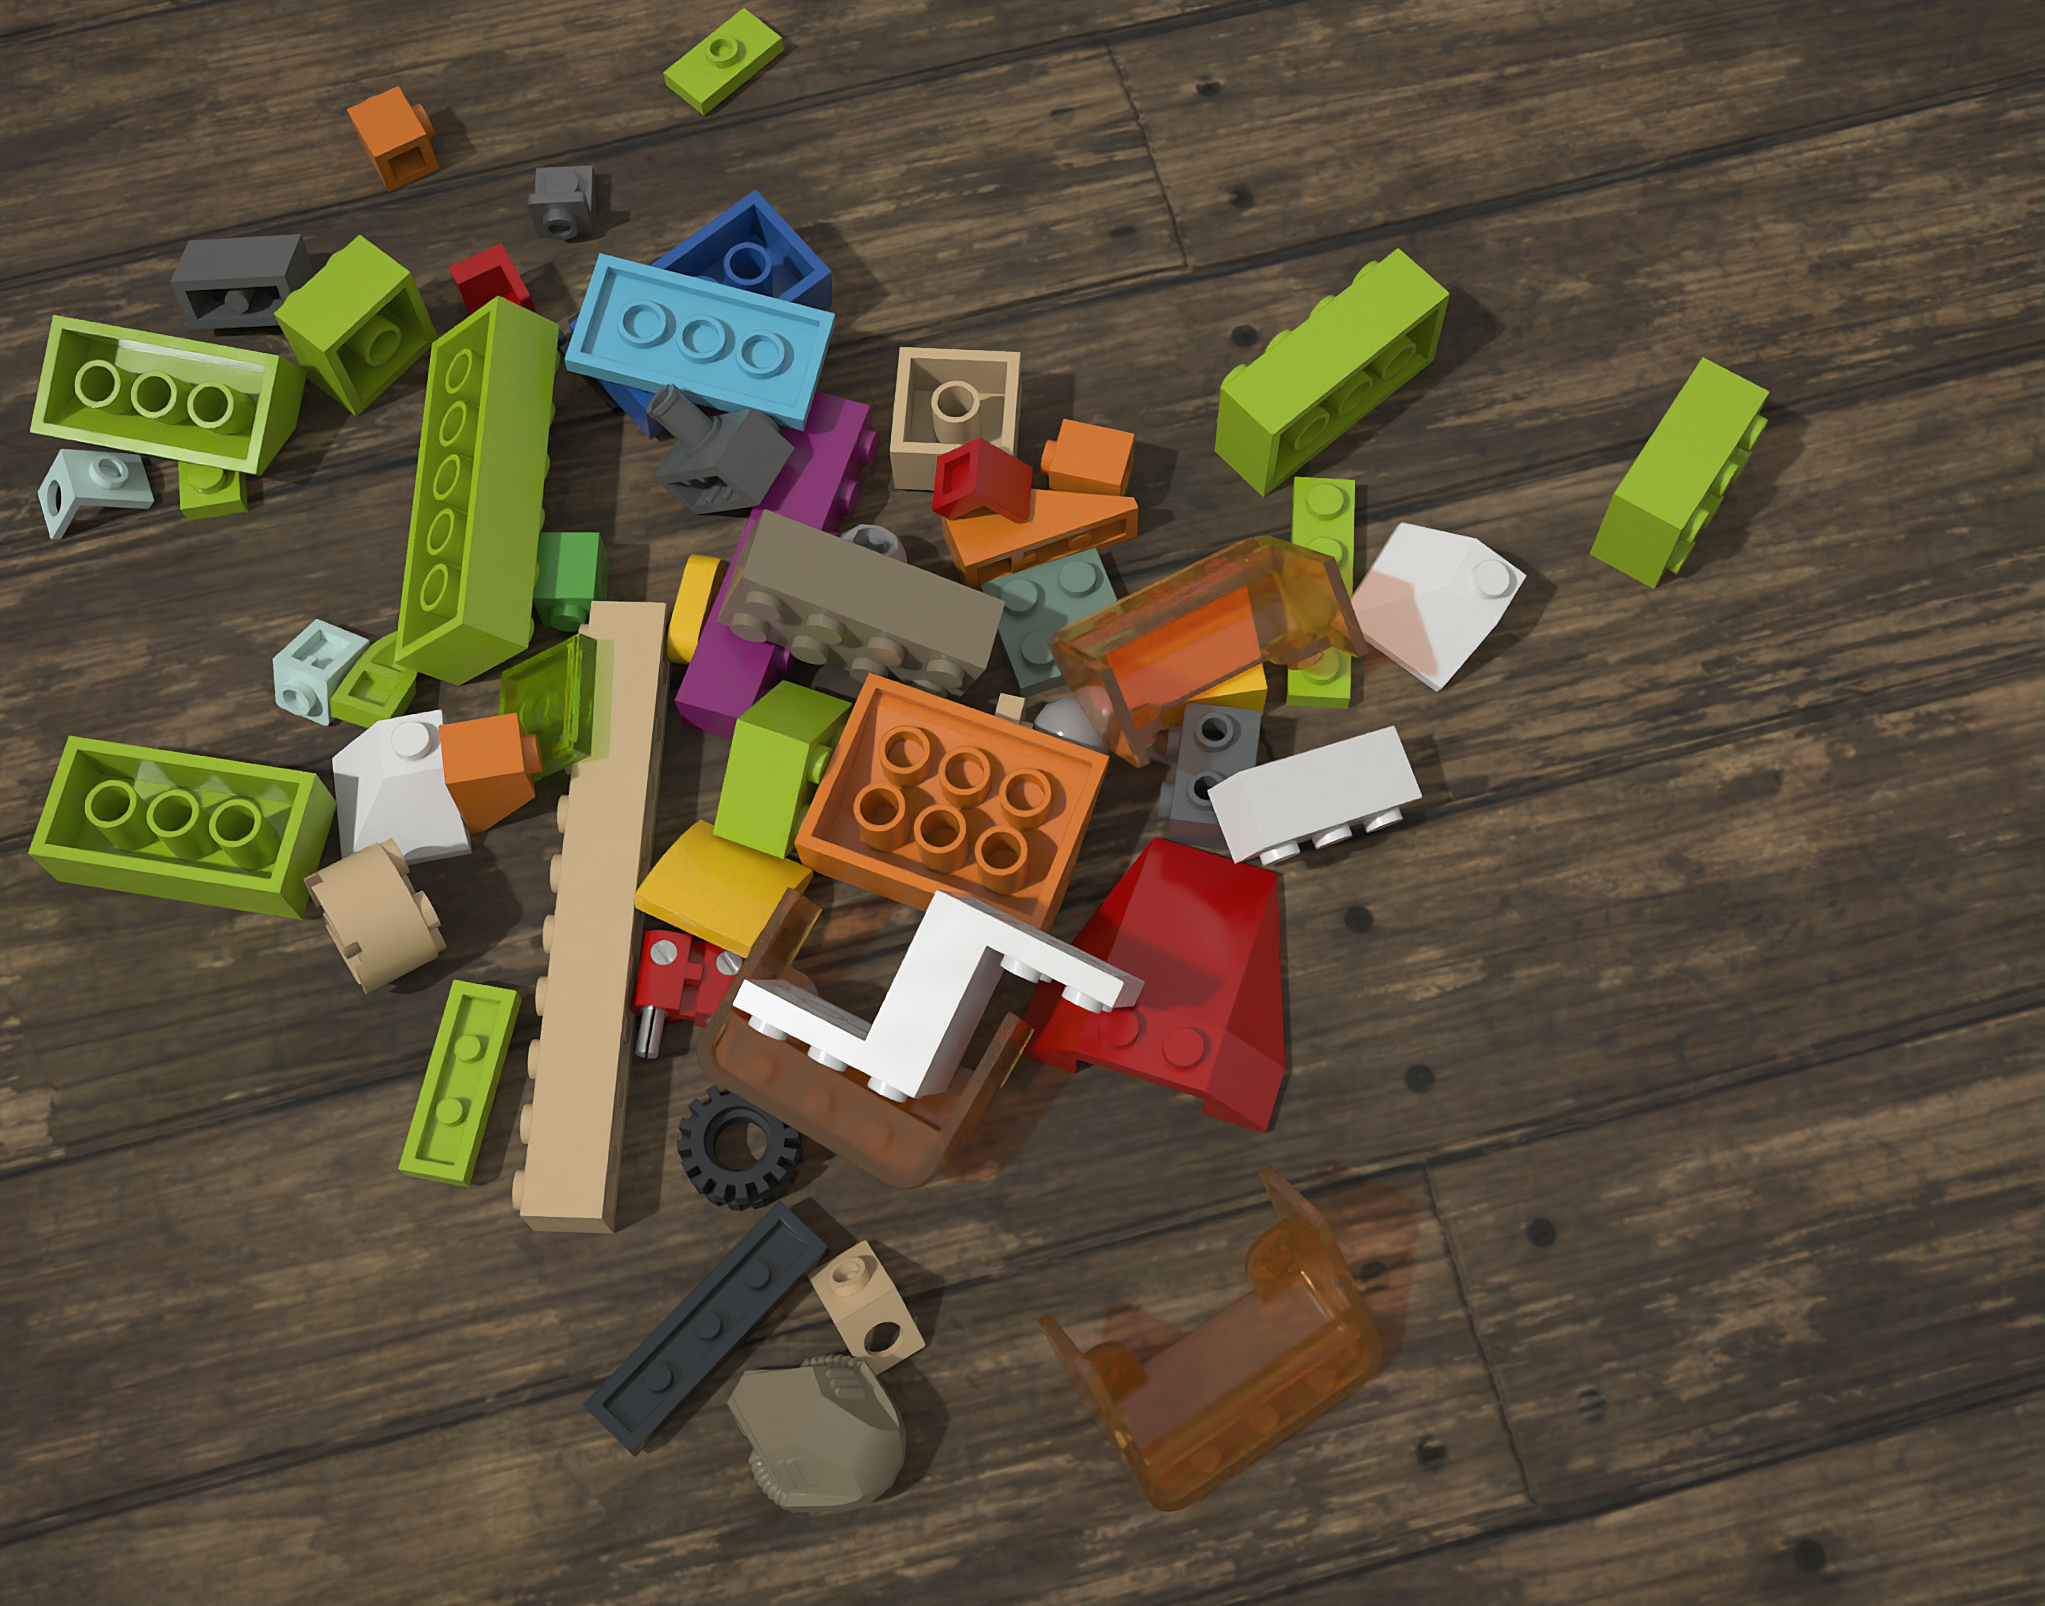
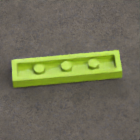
(1325, 524)

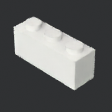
(1315, 797)

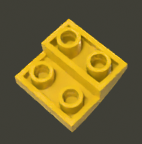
(718, 888)

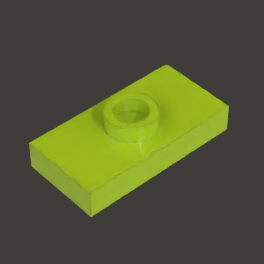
(723, 61)

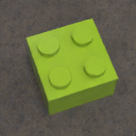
(357, 324)

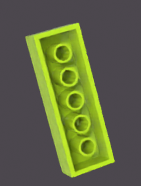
(479, 494)

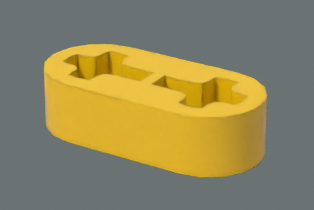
(693, 605)

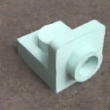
(314, 668)

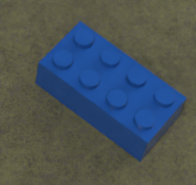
(745, 250)

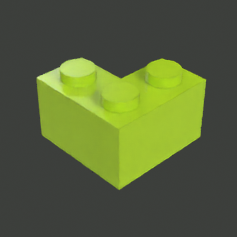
(776, 766)

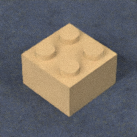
(948, 402)

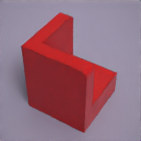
(489, 276)
(979, 477)

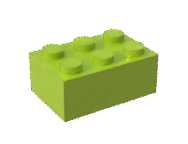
(1682, 474)

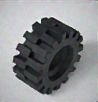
(731, 1185)

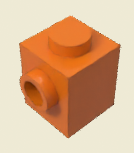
(395, 137)
(1089, 459)

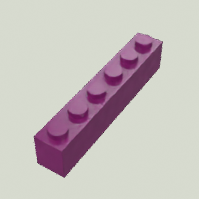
(814, 489)

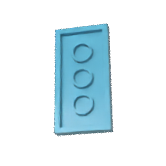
(704, 337)

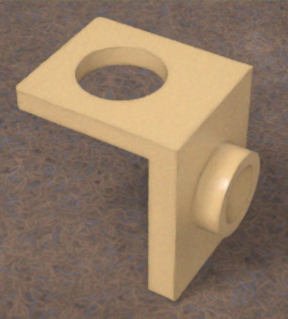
(860, 1297)

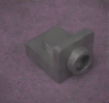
(563, 202)

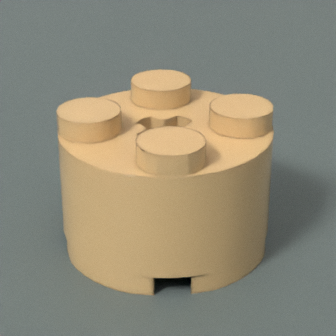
(376, 915)

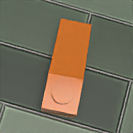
(1057, 526)

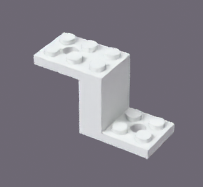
(935, 997)

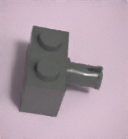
(719, 458)

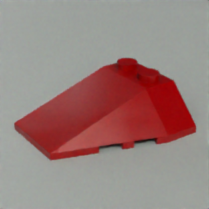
(1211, 990)

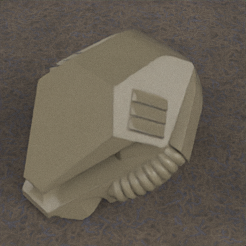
(820, 1433)

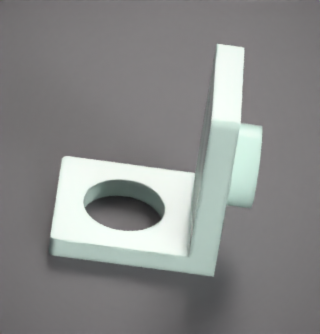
(92, 480)

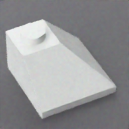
(1433, 600)
(396, 789)

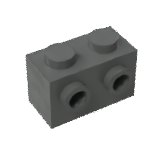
(239, 279)
(1208, 750)

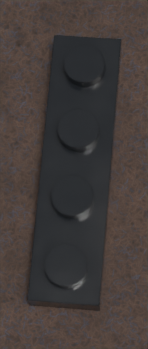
(706, 1328)

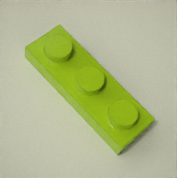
(460, 1083)

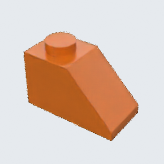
(489, 768)

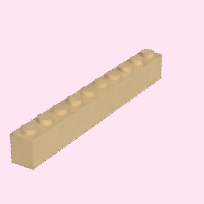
(596, 933)

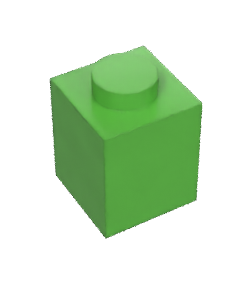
(570, 578)

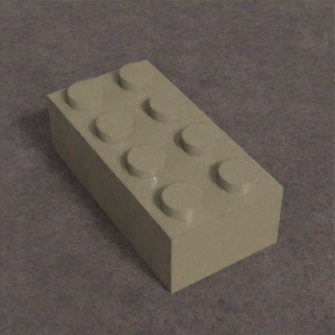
(858, 609)

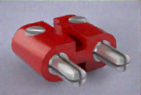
(678, 981)

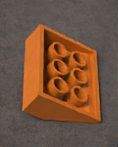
(950, 803)

